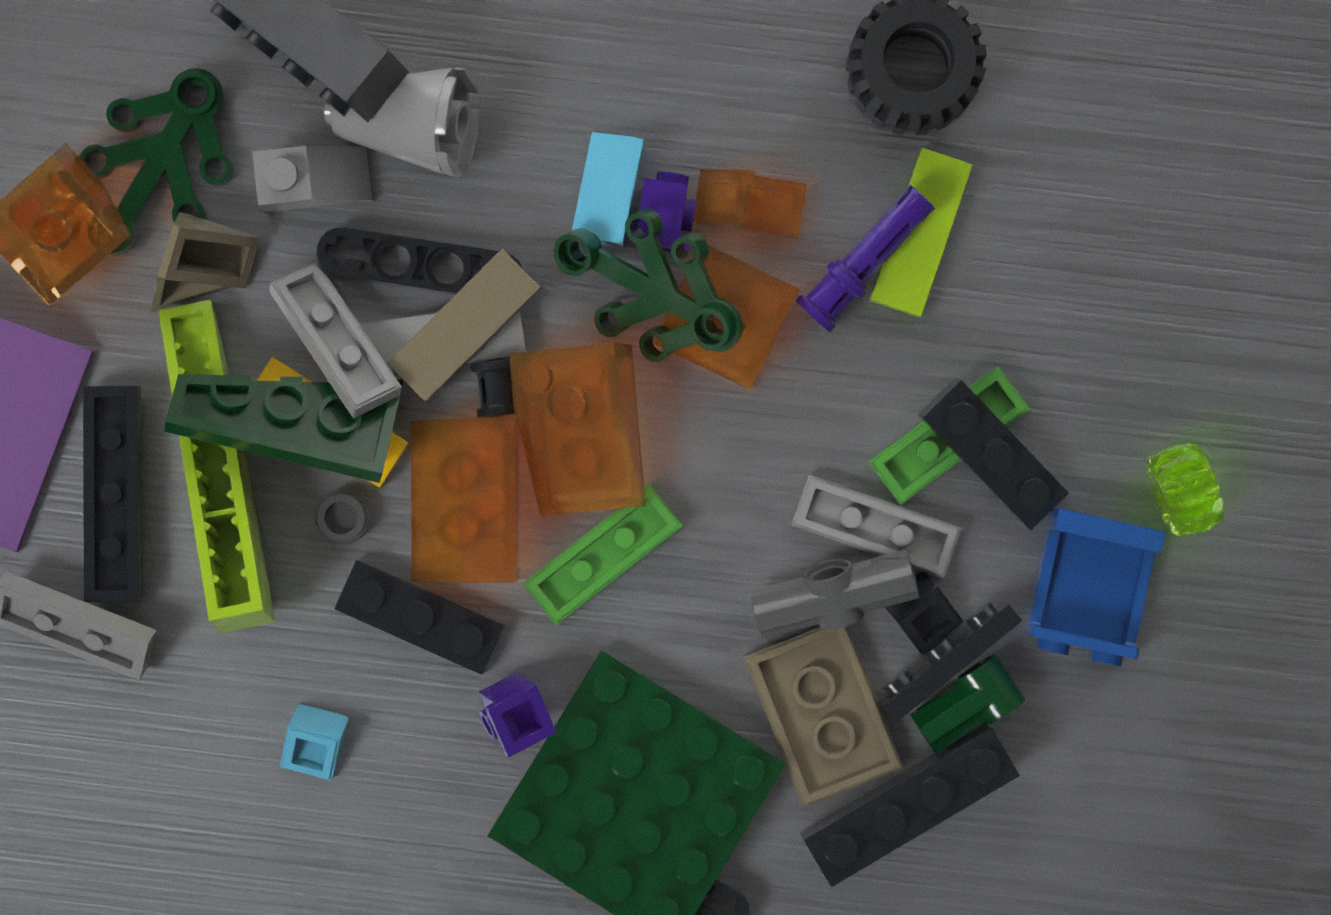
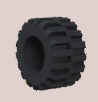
(907, 109)

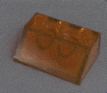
(465, 500)

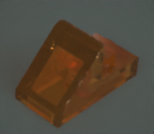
(749, 202)

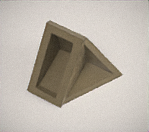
(202, 260)

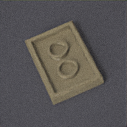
(823, 713)

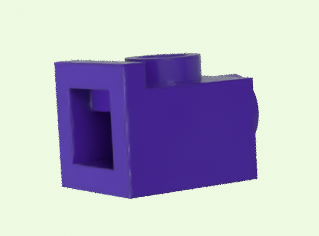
(669, 200)
(515, 714)

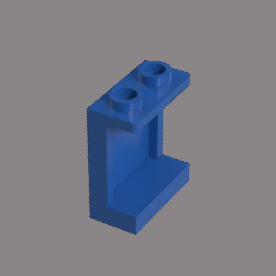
(1092, 585)

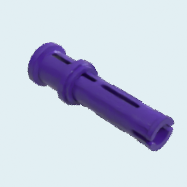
(849, 277)

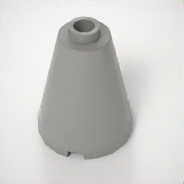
(420, 122)

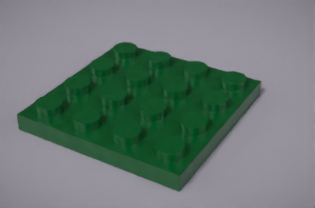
(636, 796)

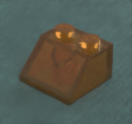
(59, 224)
(763, 308)

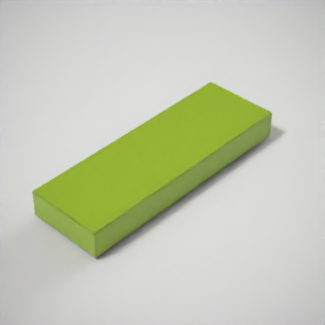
(911, 269)

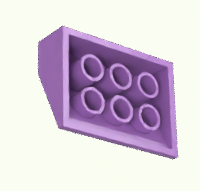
(36, 399)

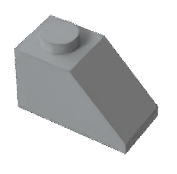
(311, 177)

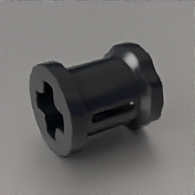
(494, 388)

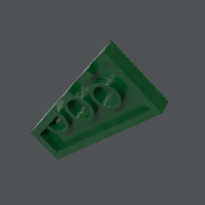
(283, 421)

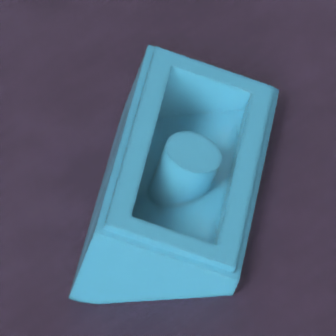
(608, 186)

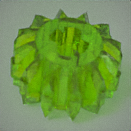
(1185, 489)

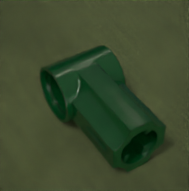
(978, 697)

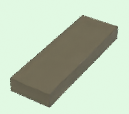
(464, 325)

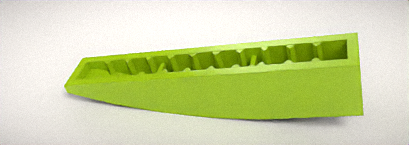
(218, 485)

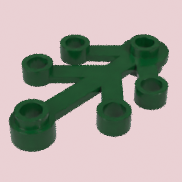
(164, 149)
(656, 287)

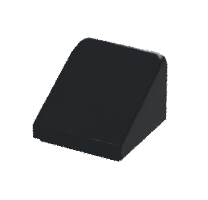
(925, 618)

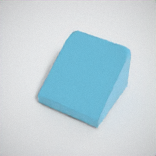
(313, 741)

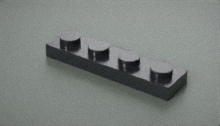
(112, 493)

